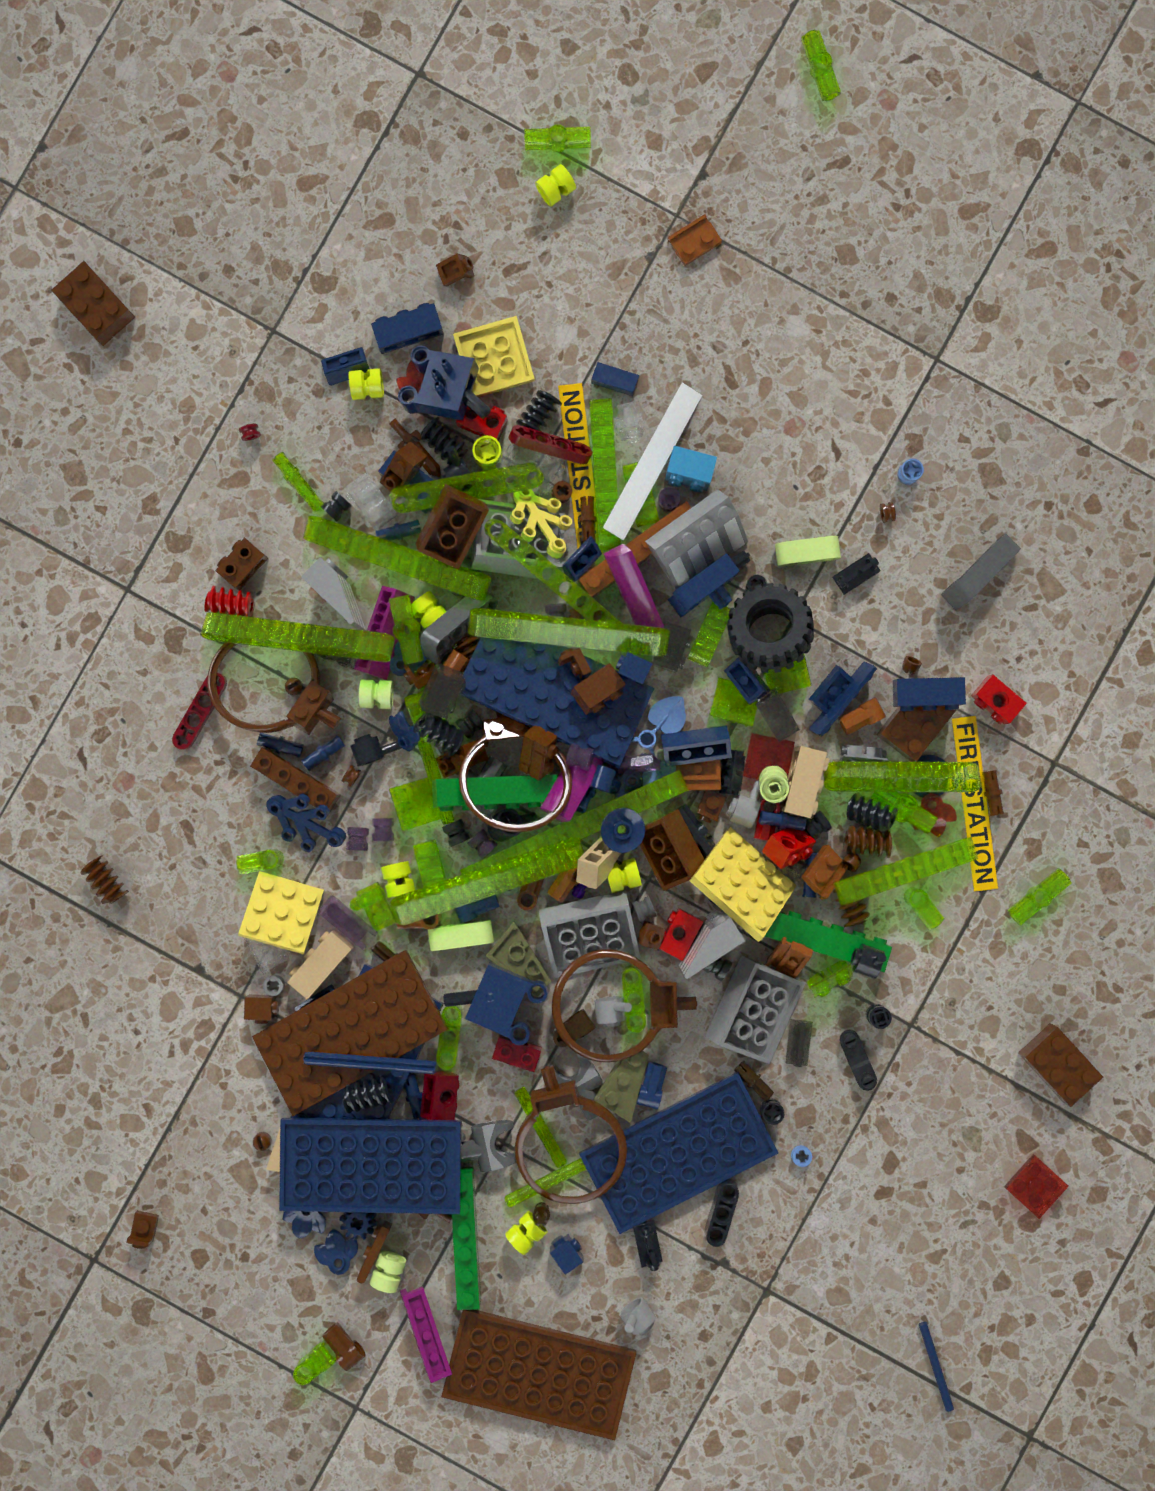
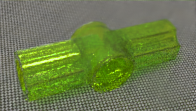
(817, 53)
(543, 138)
(402, 616)
(907, 809)
(1050, 887)

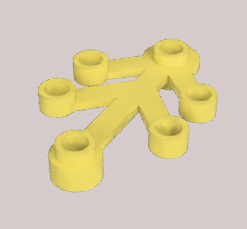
(529, 500)

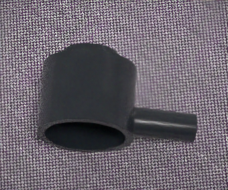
(457, 467)
(368, 749)
(512, 817)
(867, 960)

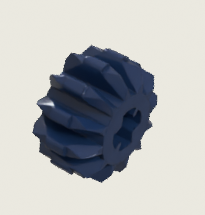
(356, 1228)

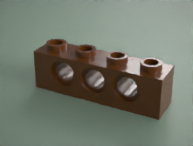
(294, 778)

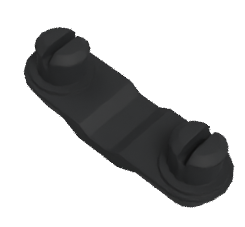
(858, 1060)

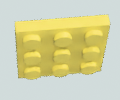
(499, 355)
(281, 912)

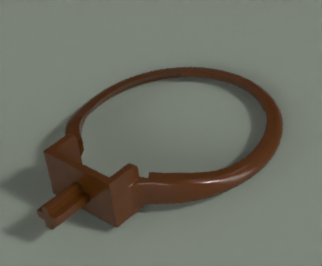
(304, 714)
(507, 728)
(663, 1005)
(556, 1096)

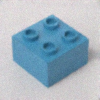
(690, 469)

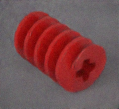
(229, 603)

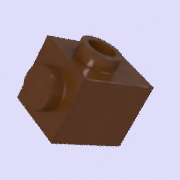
(260, 1008)

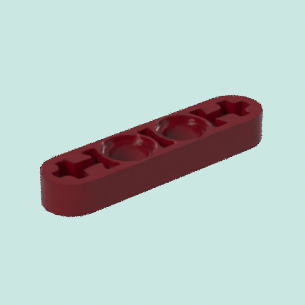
(550, 444)
(203, 713)

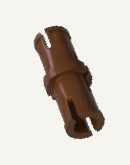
(587, 518)
(993, 793)

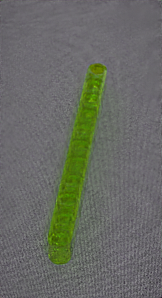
(591, 821)

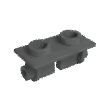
(854, 754)

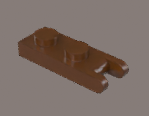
(371, 1253)

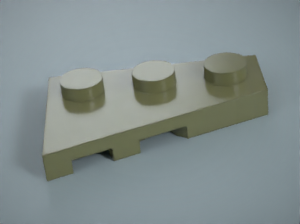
(517, 956)
(623, 1085)

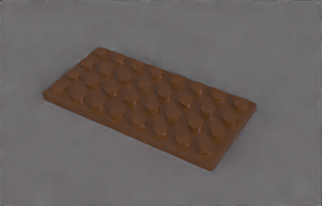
(371, 1015)
(539, 1373)

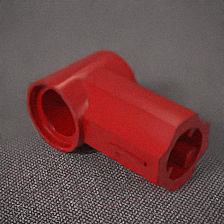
(765, 831)

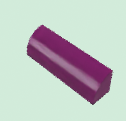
(633, 587)
(382, 622)
(580, 783)

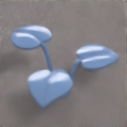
(670, 718)

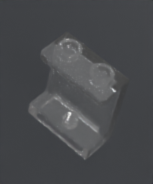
(549, 465)

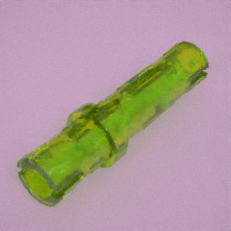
(295, 478)

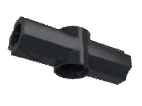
(698, 831)

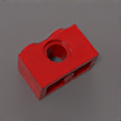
(1010, 702)
(691, 926)

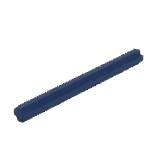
(370, 1062)

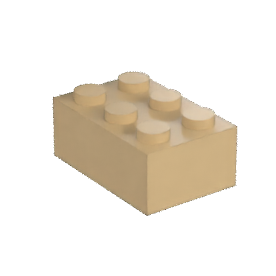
(804, 781)

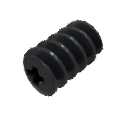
(539, 410)
(441, 440)
(441, 731)
(870, 814)
(367, 1095)

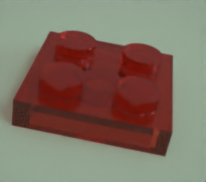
(766, 752)
(1036, 1186)

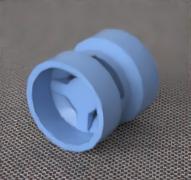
(911, 467)

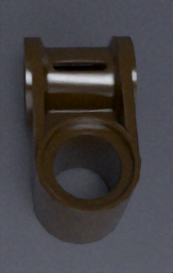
(577, 1026)

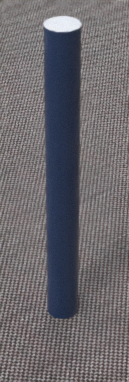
(936, 1367)

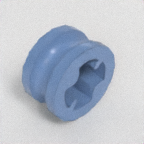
(807, 1161)

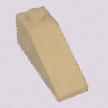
(596, 864)

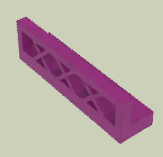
(426, 1334)

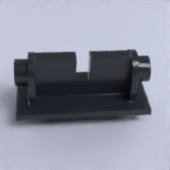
(856, 573)
(730, 781)
(648, 1245)

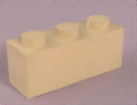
(319, 963)

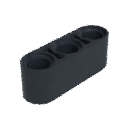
(717, 1222)

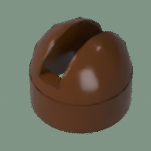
(911, 665)
(295, 690)
(853, 861)
(265, 1139)

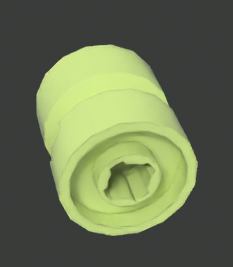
(376, 694)
(773, 784)
(389, 1267)

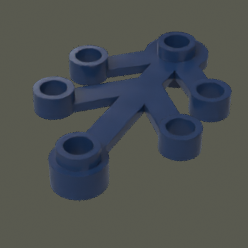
(281, 807)

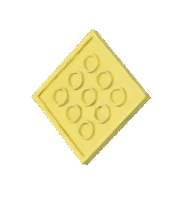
(743, 884)

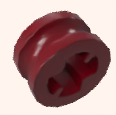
(249, 432)

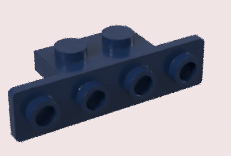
(836, 694)

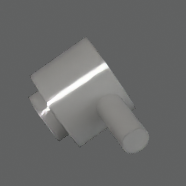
(745, 809)
(611, 1010)
(637, 1317)

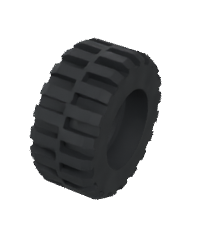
(770, 601)

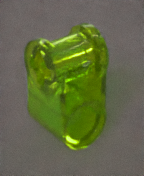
(316, 1361)

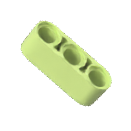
(807, 551)
(460, 935)

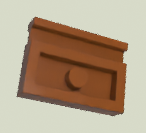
(694, 240)
(702, 775)
(824, 871)
(789, 957)

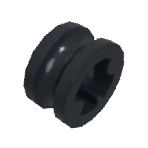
(756, 578)

